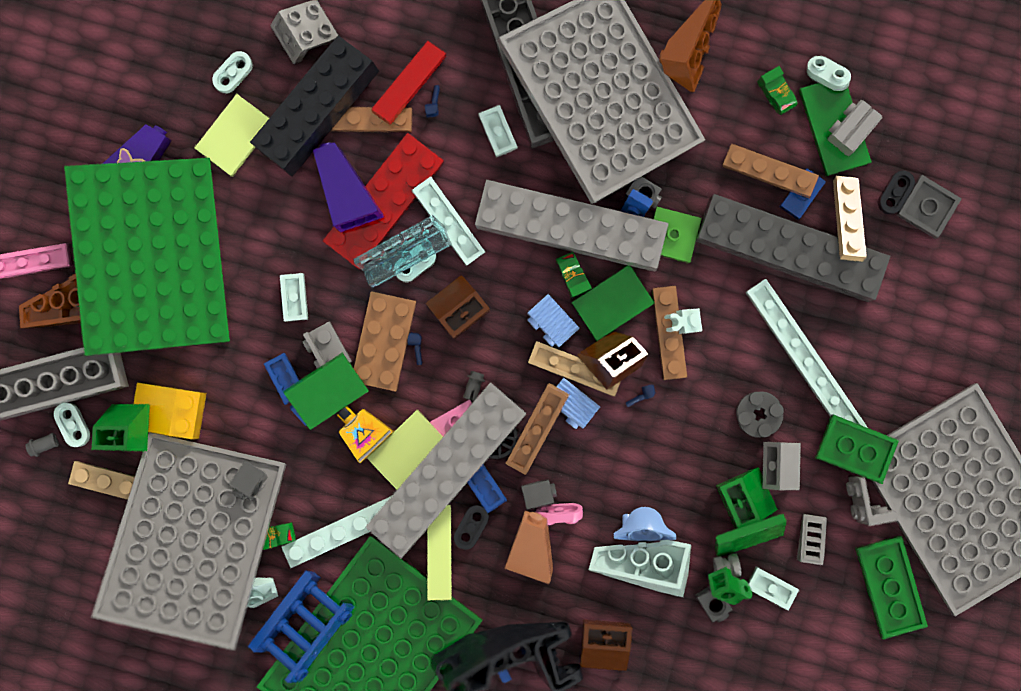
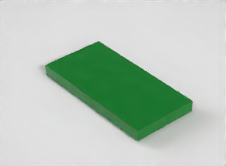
(823, 109)
(891, 587)

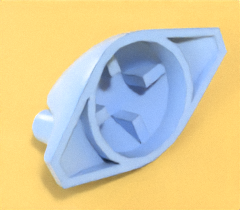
(644, 525)

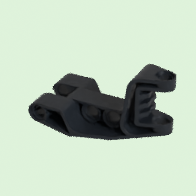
(491, 651)

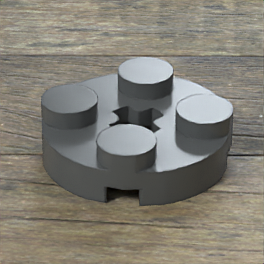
(772, 410)

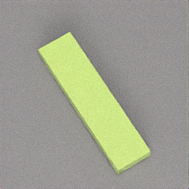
(439, 556)

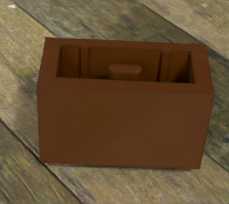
(458, 307)
(613, 358)
(605, 645)

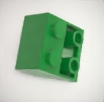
(122, 428)
(746, 498)

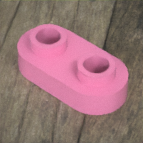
(558, 513)

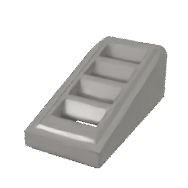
(803, 547)

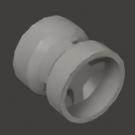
(732, 562)

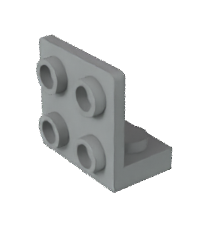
(302, 29)
(861, 506)

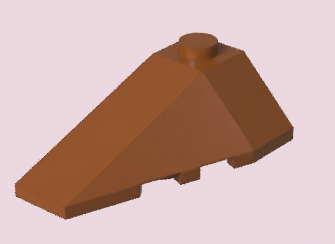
(686, 47)
(52, 308)

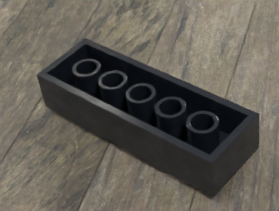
(315, 106)

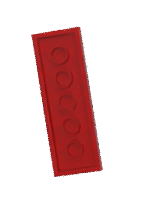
(392, 191)

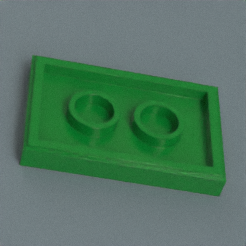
(612, 303)
(326, 391)
(857, 449)
(750, 535)

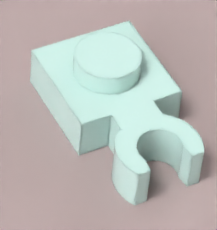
(685, 321)

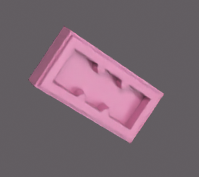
(447, 420)

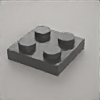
(929, 207)

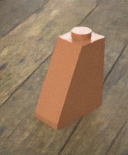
(532, 549)

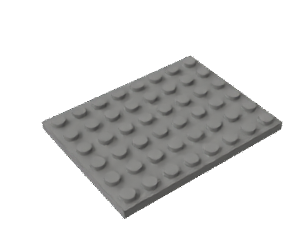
(601, 93)
(959, 497)
(188, 543)

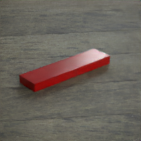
(408, 82)

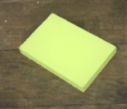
(230, 136)
(405, 449)

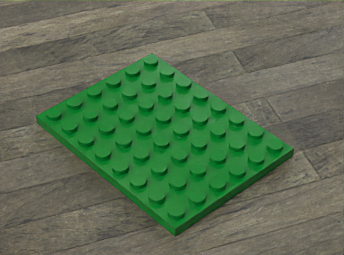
(146, 255)
(388, 635)

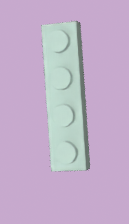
(460, 236)

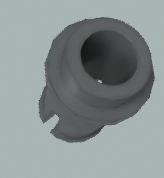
(473, 385)
(42, 444)

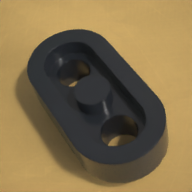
(896, 194)
(470, 526)

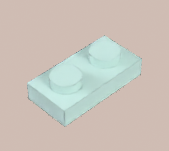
(497, 131)
(294, 297)
(772, 588)

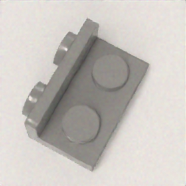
(324, 344)

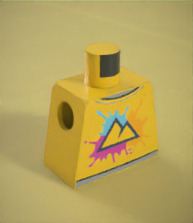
(362, 432)

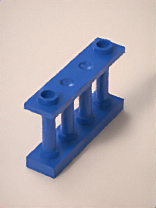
(279, 623)

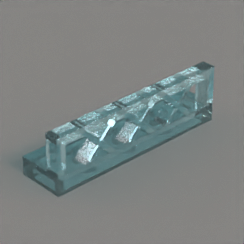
(405, 253)

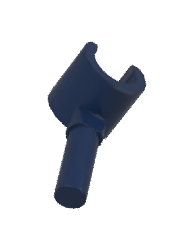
(432, 109)
(415, 340)
(648, 392)

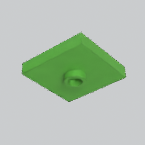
(680, 234)

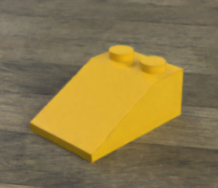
(172, 410)

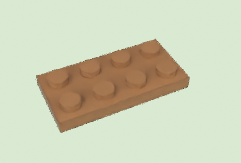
(384, 340)

